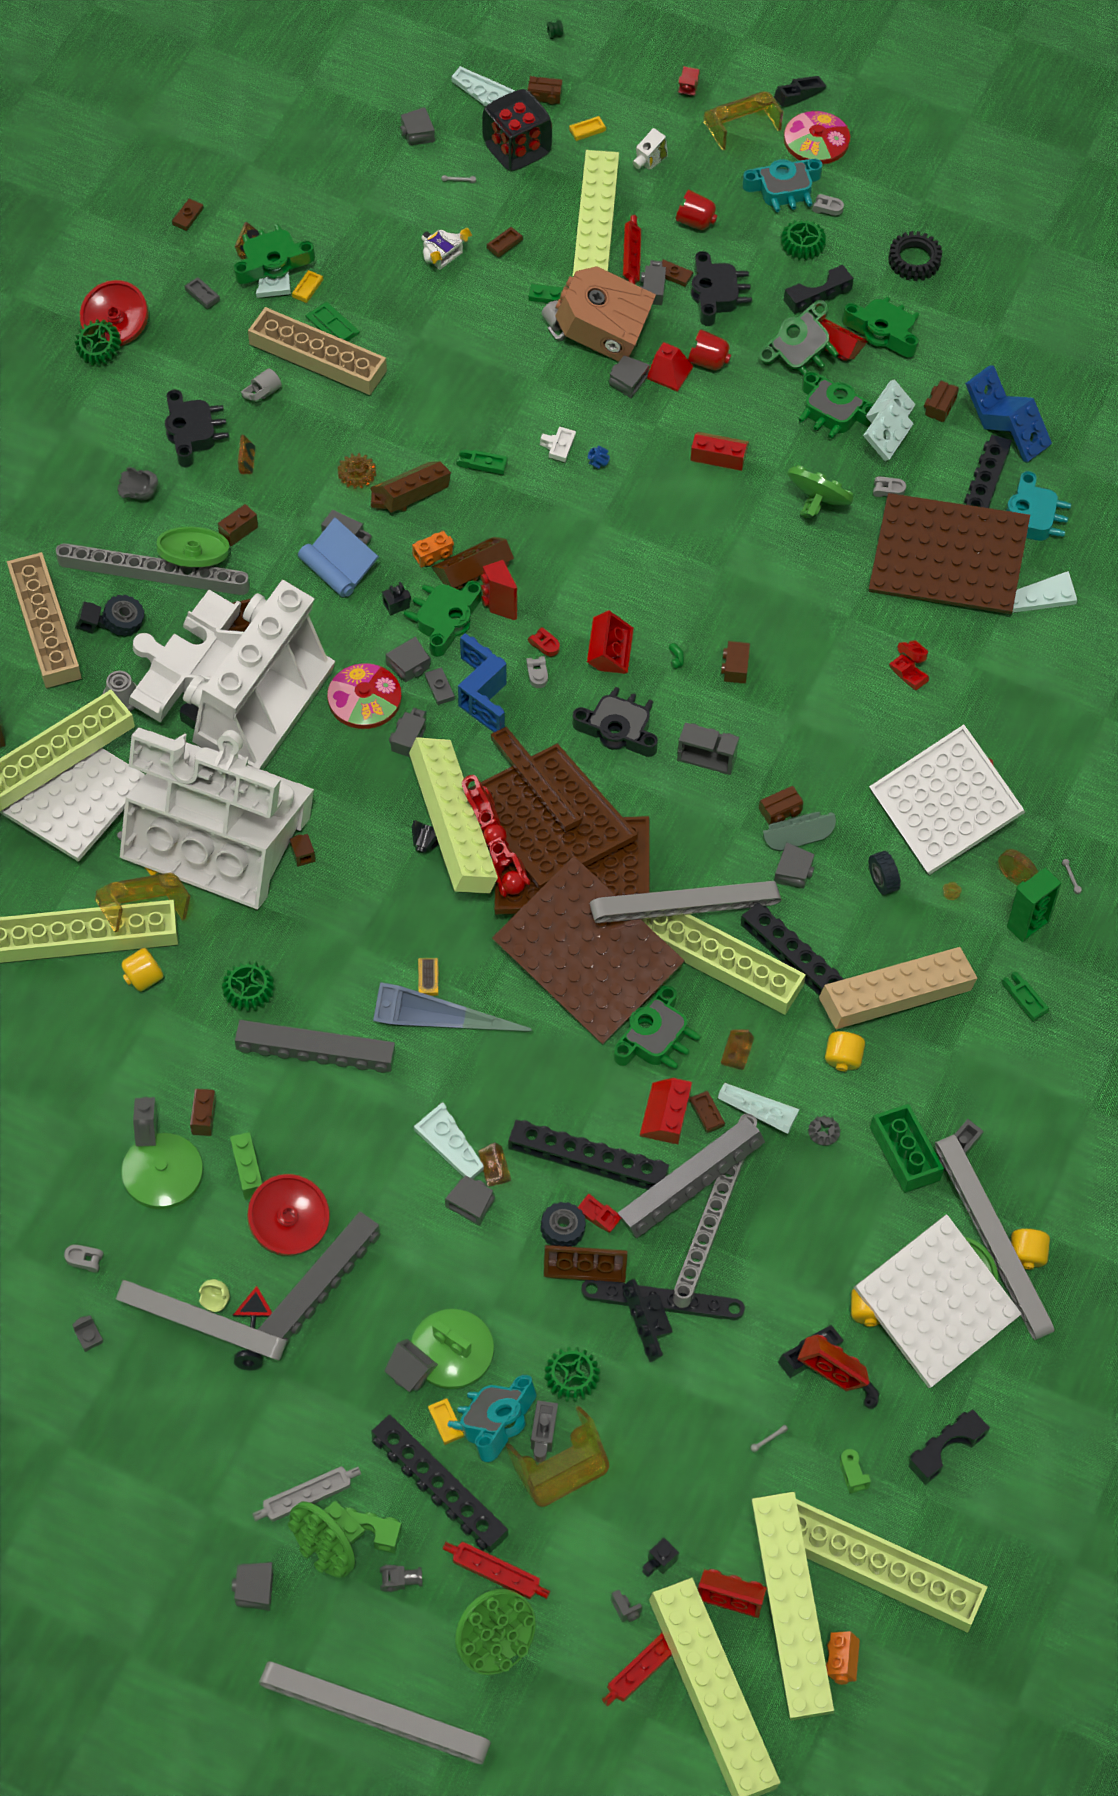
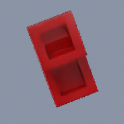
(907, 671)
(599, 1214)

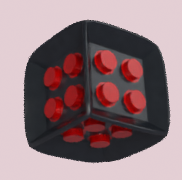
(517, 129)

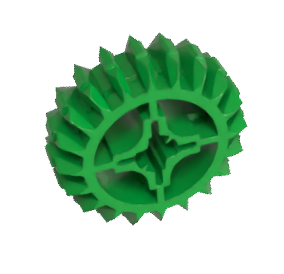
(813, 236)
(101, 350)
(245, 976)
(559, 1364)

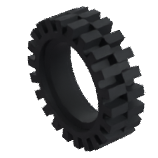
(918, 241)

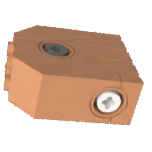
(603, 311)

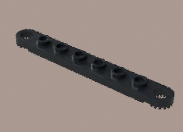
(701, 1304)

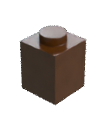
(302, 849)

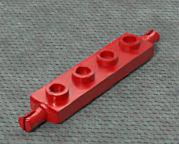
(632, 250)
(496, 1570)
(638, 1670)

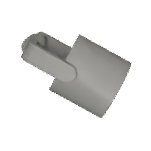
(548, 314)
(263, 385)

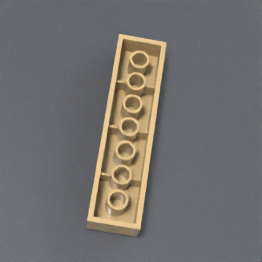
(317, 351)
(44, 620)
(897, 987)

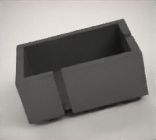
(707, 748)

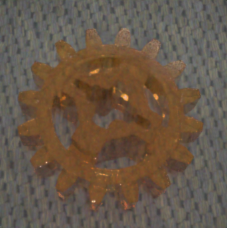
(356, 470)

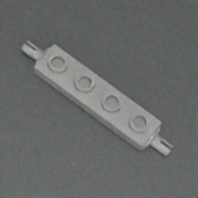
(310, 1491)

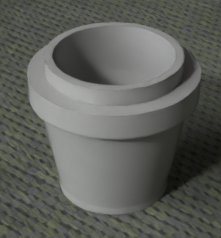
(122, 686)

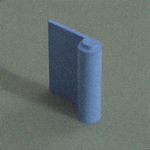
(338, 558)

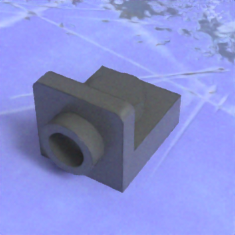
(87, 1333)
(622, 1606)

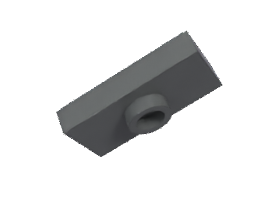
(202, 293)
(439, 686)

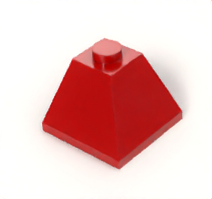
(669, 367)

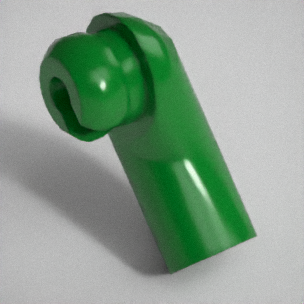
(679, 655)

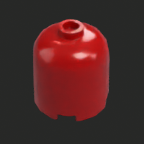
(697, 211)
(710, 351)

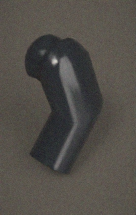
(872, 1396)

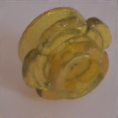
(952, 895)

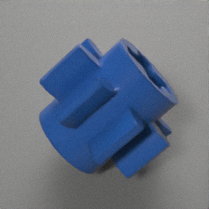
(598, 457)

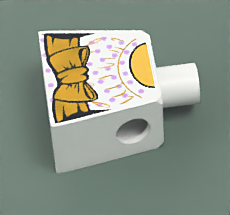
(651, 150)

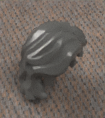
(137, 484)

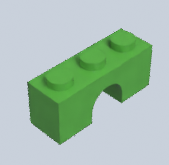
(246, 1164)
(386, 1530)

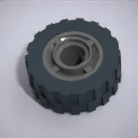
(114, 612)
(884, 872)
(563, 1214)

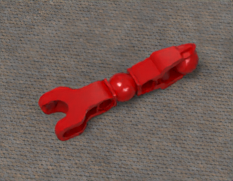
(495, 837)

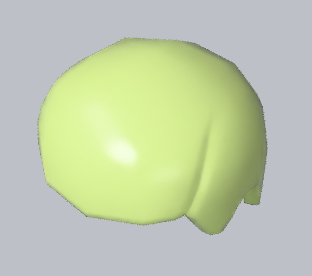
(214, 1295)

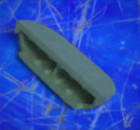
(799, 830)

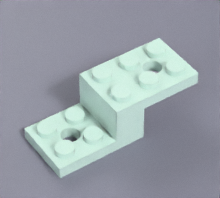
(889, 420)

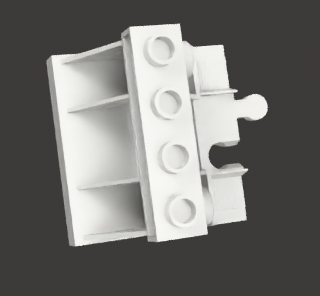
(238, 679)
(209, 815)

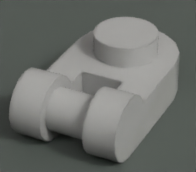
(833, 207)
(895, 486)
(537, 677)
(76, 1255)

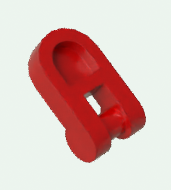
(549, 646)
(914, 651)

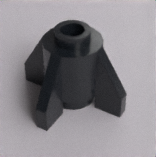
(423, 837)

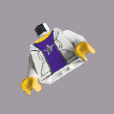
(443, 246)

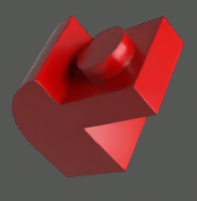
(689, 81)

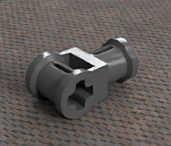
(399, 1577)

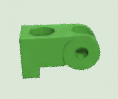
(852, 1473)

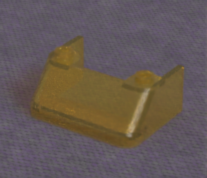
(716, 116)
(141, 888)
(566, 1470)

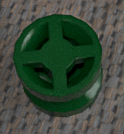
(555, 28)

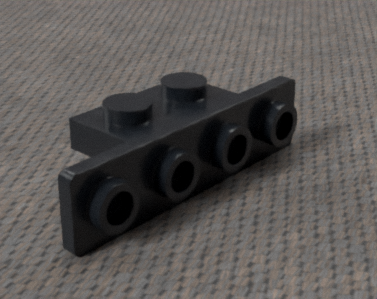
(648, 1317)

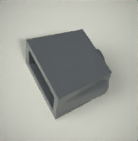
(417, 127)
(628, 375)
(408, 660)
(794, 867)
(145, 1121)
(470, 1199)
(409, 1366)
(253, 1585)

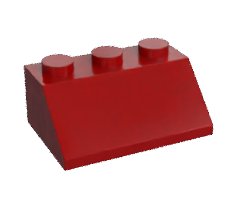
(845, 342)
(719, 451)
(499, 590)
(610, 643)
(666, 1110)
(833, 1363)
(731, 1592)

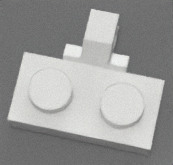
(559, 444)

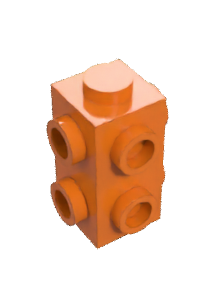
(432, 549)
(843, 1657)

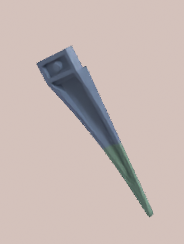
(408, 1007)

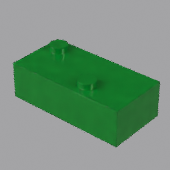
(1033, 904)
(906, 1148)

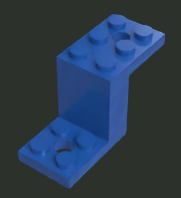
(1008, 413)
(482, 683)

